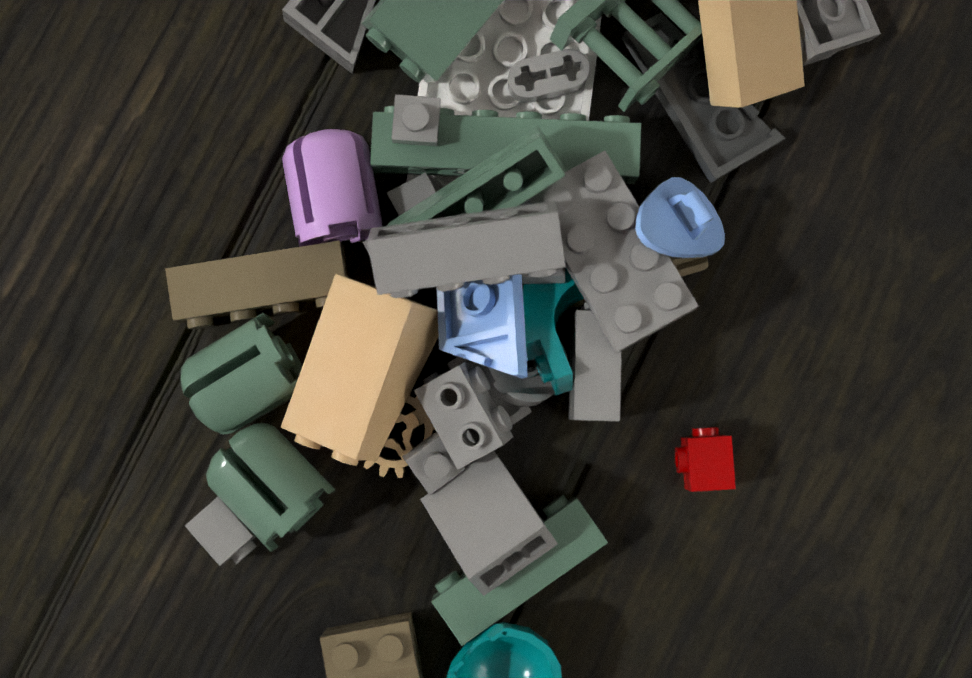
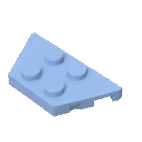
(485, 324)

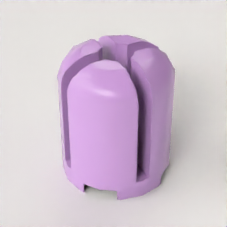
(331, 187)

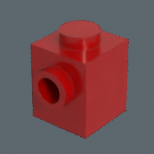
(706, 460)

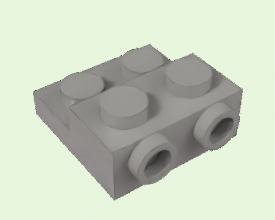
(833, 26)

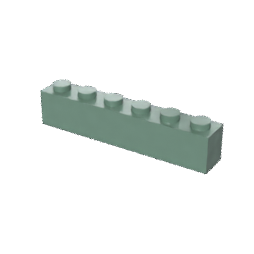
(474, 138)

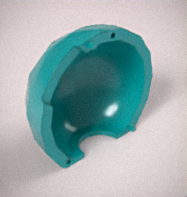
(506, 652)

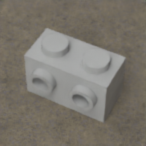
(465, 413)

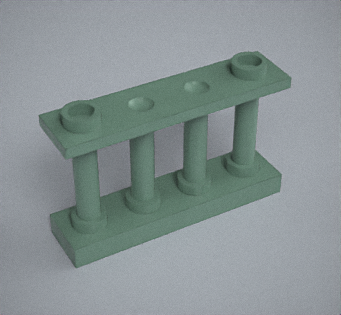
(580, 25)

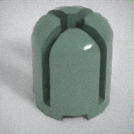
(240, 376)
(266, 482)

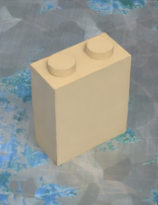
(750, 50)

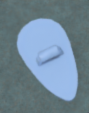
(679, 221)

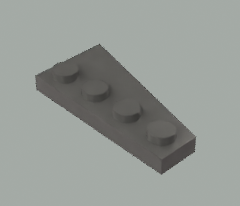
(715, 135)

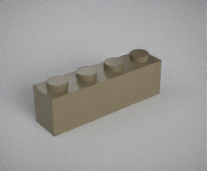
(254, 284)

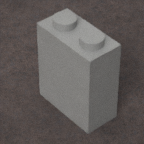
(594, 370)
(488, 523)

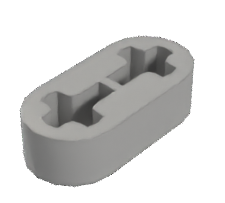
(546, 65)

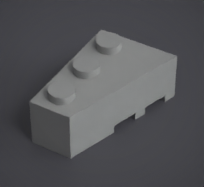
(331, 26)

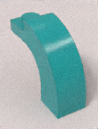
(542, 312)

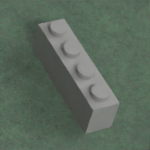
(466, 249)

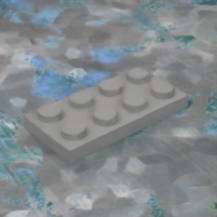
(620, 278)

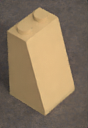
(359, 370)

